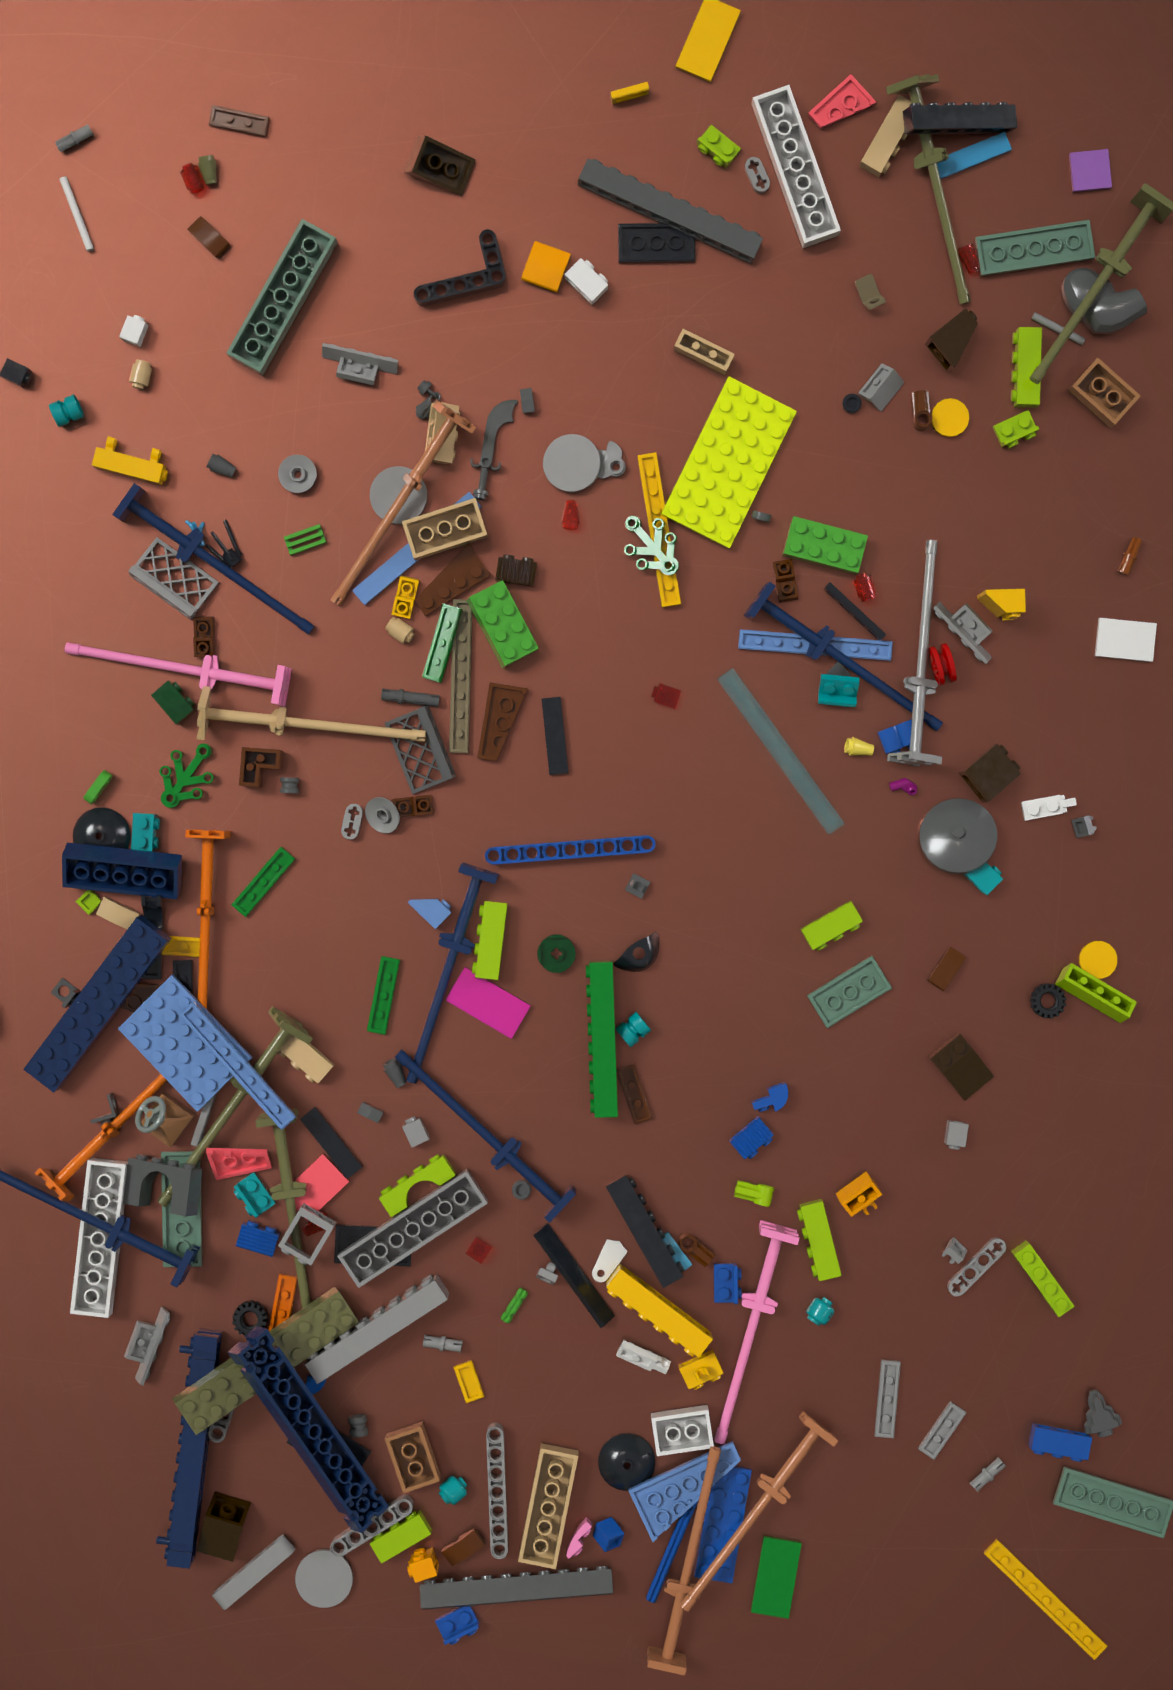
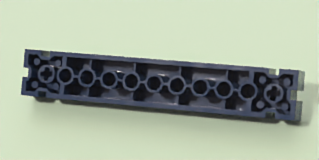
(308, 1429)
(191, 1459)

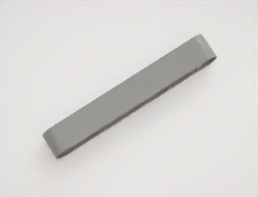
(497, 1499)

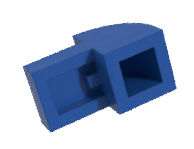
(777, 1097)

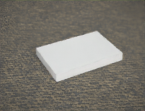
(1125, 639)

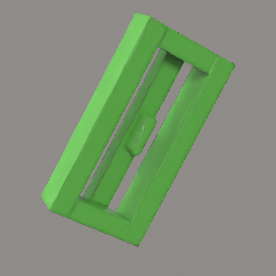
(320, 534)

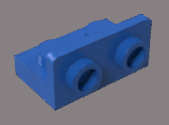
(726, 1283)
(457, 1624)

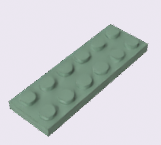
(1035, 248)
(177, 1230)
(1113, 1502)

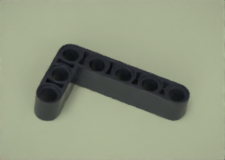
(467, 279)

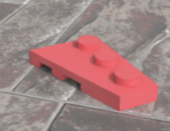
(842, 102)
(236, 1162)

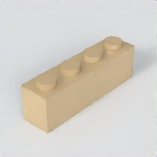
(886, 140)

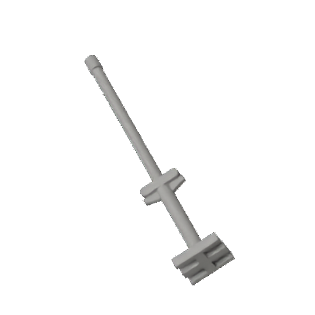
(920, 685)

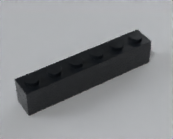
(959, 118)
(645, 1231)

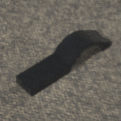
(153, 912)

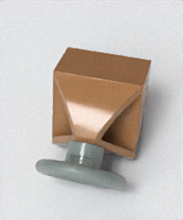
(165, 1119)

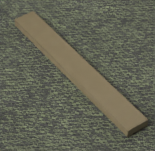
(461, 681)

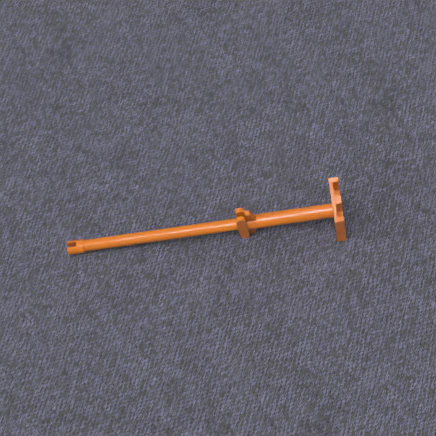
(205, 908)
(56, 1182)

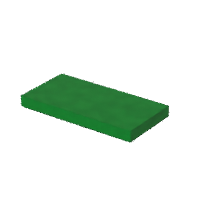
(776, 1577)

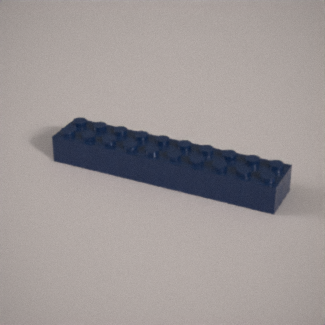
(97, 1003)

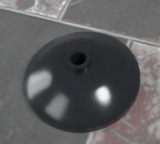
(108, 822)
(622, 1449)

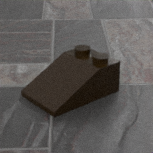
(439, 165)
(961, 1066)

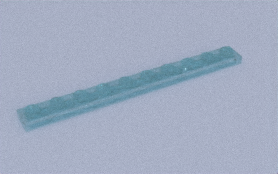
(780, 751)

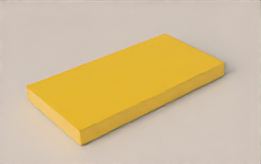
(708, 39)

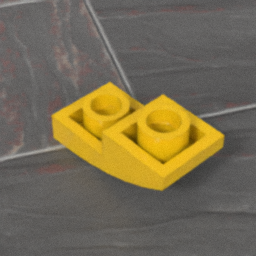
(405, 597)

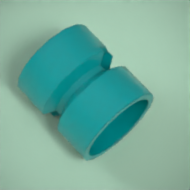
(66, 410)
(633, 1029)

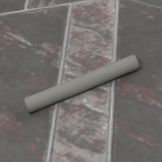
(1056, 327)

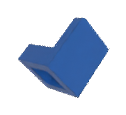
(608, 1534)

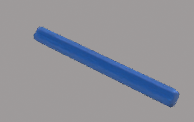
(669, 1555)

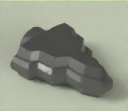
(1100, 1416)

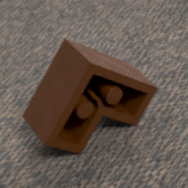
(254, 760)

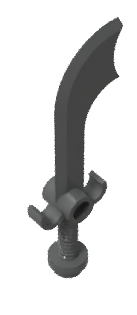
(498, 416)

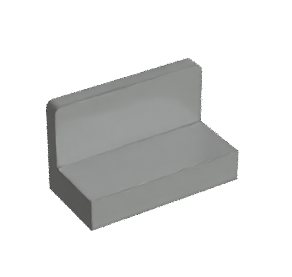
(881, 386)

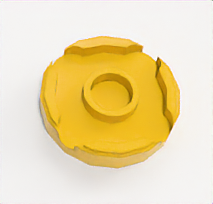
(950, 417)
(1098, 959)

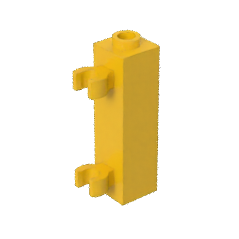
(130, 466)

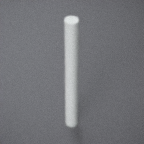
(76, 213)

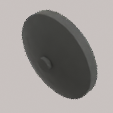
(958, 836)

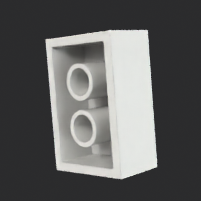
(682, 1430)

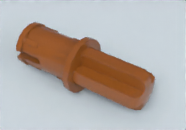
(1130, 556)

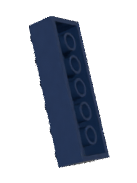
(121, 870)

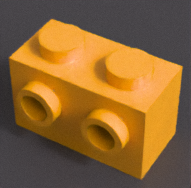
(423, 1564)

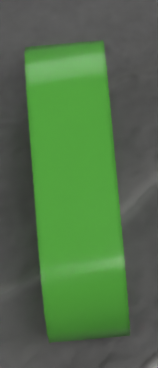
(97, 787)

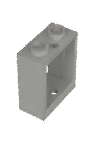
(318, 1219)

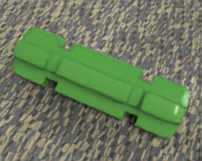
(514, 1305)

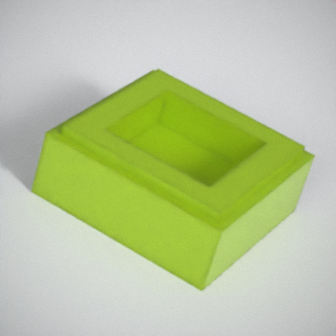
(89, 901)

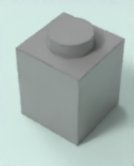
(415, 1131)
(956, 1134)

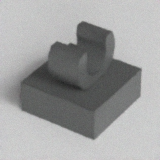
(1083, 826)
(637, 886)

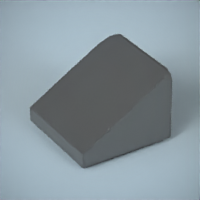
(838, 669)

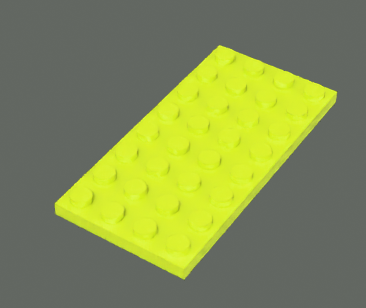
(728, 462)

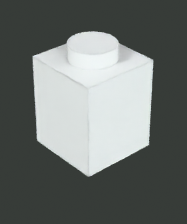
(134, 330)

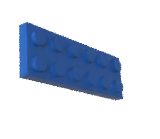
(722, 1519)

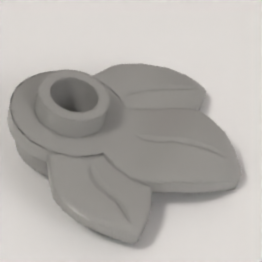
(610, 457)

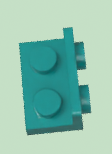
(838, 690)
(144, 832)
(254, 1195)

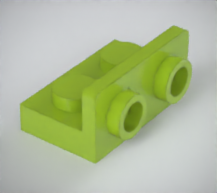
(718, 146)
(1015, 428)

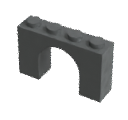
(183, 1178)

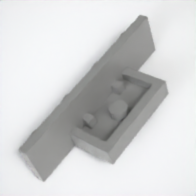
(358, 365)
(968, 627)
(144, 1343)

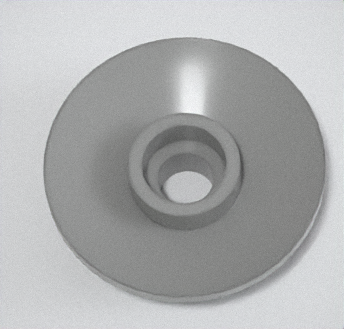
(292, 465)
(382, 815)

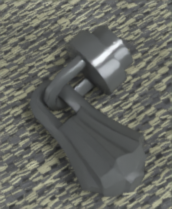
(423, 409)

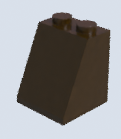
(951, 339)
(990, 773)
(223, 1526)

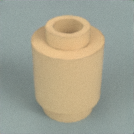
(140, 374)
(400, 630)

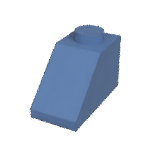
(432, 910)

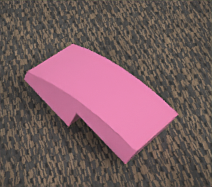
(576, 1543)

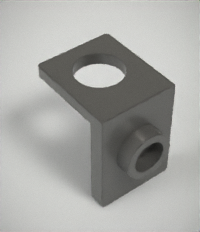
(68, 1000)
(108, 1117)

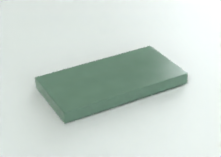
(849, 991)

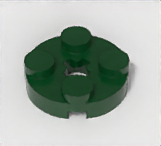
(548, 961)

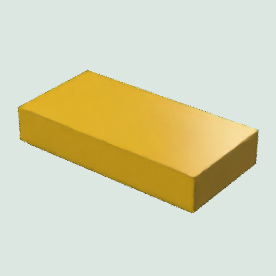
(629, 92)
(468, 1381)

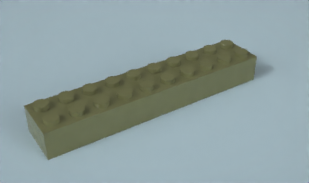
(297, 1338)

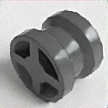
(289, 785)

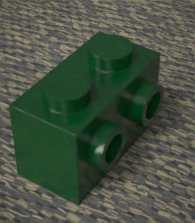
(173, 702)

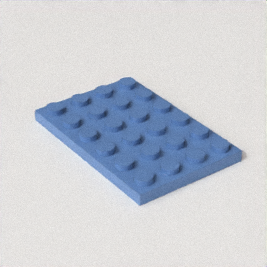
(175, 1047)

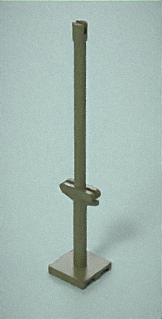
(929, 158)
(1152, 204)
(288, 1027)
(288, 1190)

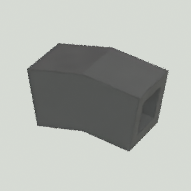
(527, 400)
(370, 1112)

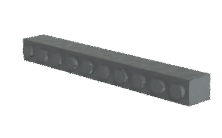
(669, 210)
(516, 1589)

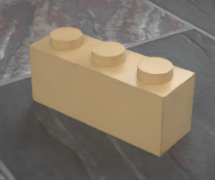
(704, 351)
(447, 452)
(306, 1058)

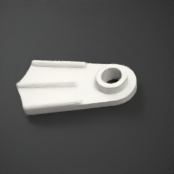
(608, 1260)

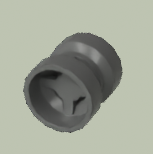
(357, 1424)

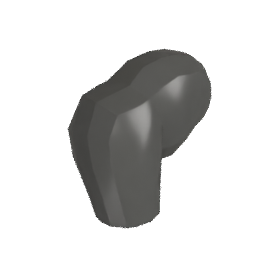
(1109, 310)

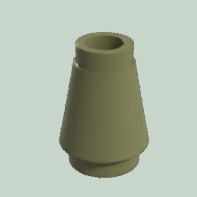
(207, 166)

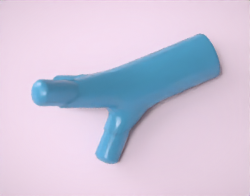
(193, 525)

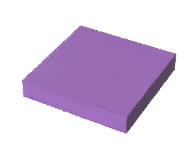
(1090, 170)

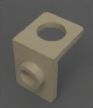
(869, 292)

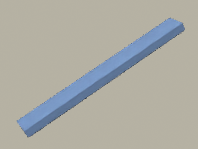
(391, 569)
(796, 644)
(237, 1065)

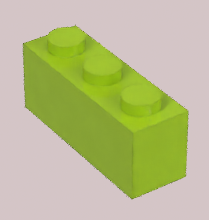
(831, 926)
(400, 1536)

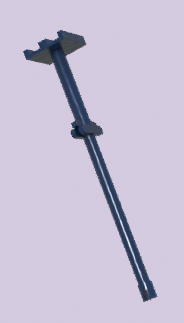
(190, 544)
(820, 642)
(456, 943)
(505, 1153)
(118, 1232)

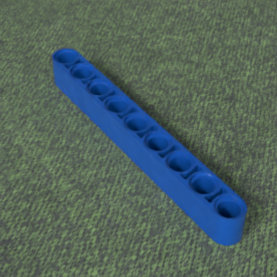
(560, 847)

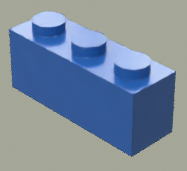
(1060, 1442)

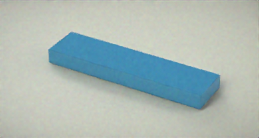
(974, 155)

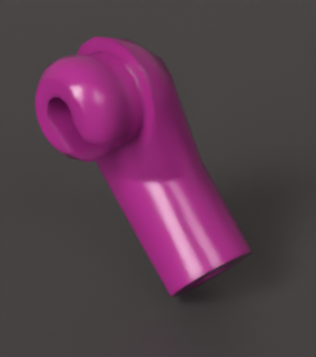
(904, 784)

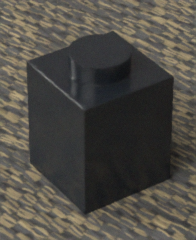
(16, 373)

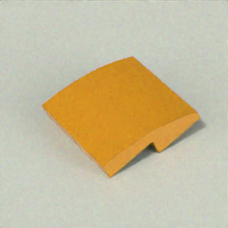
(545, 266)

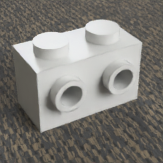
(587, 281)

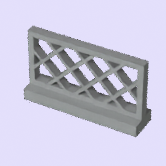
(160, 588)

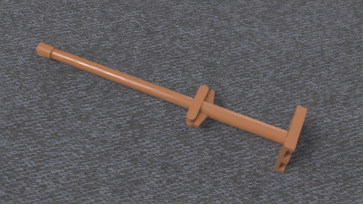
(412, 482)
(773, 1489)
(666, 1658)

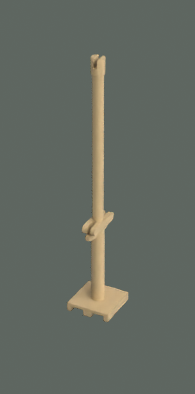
(278, 721)

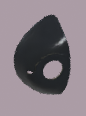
(629, 963)

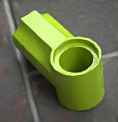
(759, 1194)

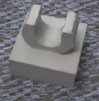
(955, 1251)
(547, 1274)

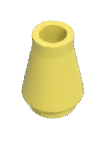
(858, 747)

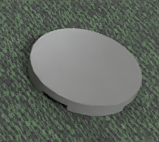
(571, 463)
(386, 489)
(323, 1578)

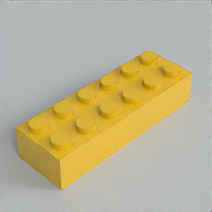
(659, 1310)

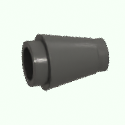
(220, 465)
(394, 1072)

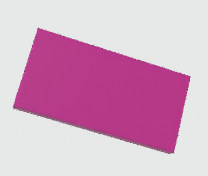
(488, 1003)

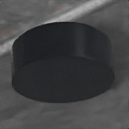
(851, 403)

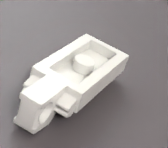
(1046, 806)
(642, 1357)

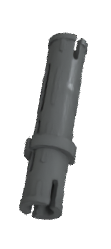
(410, 697)

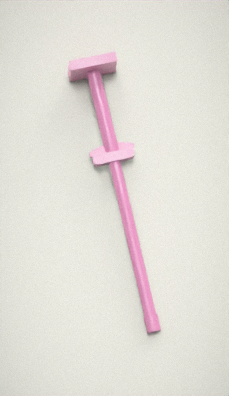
(209, 671)
(759, 1303)

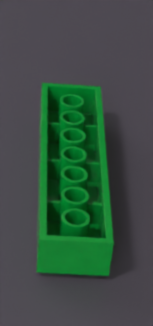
(603, 1039)

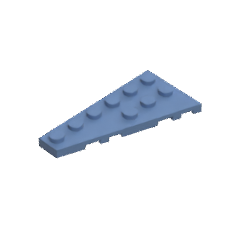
(677, 1490)

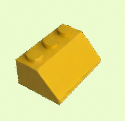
(1004, 602)

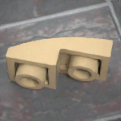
(116, 913)

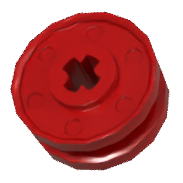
(942, 664)

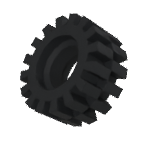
(1059, 997)
(246, 1307)

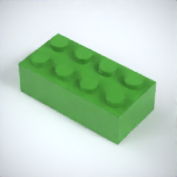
(825, 545)
(502, 624)

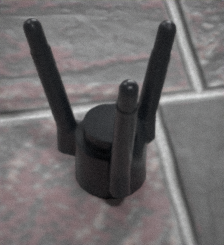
(230, 557)

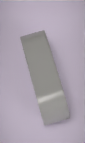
(761, 173)
(356, 823)

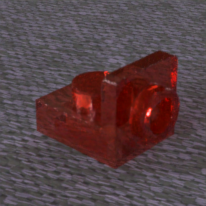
(666, 695)

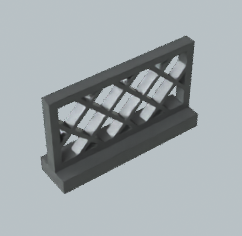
(435, 743)

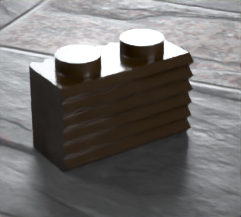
(516, 571)

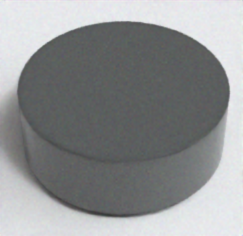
(761, 516)
(521, 1189)

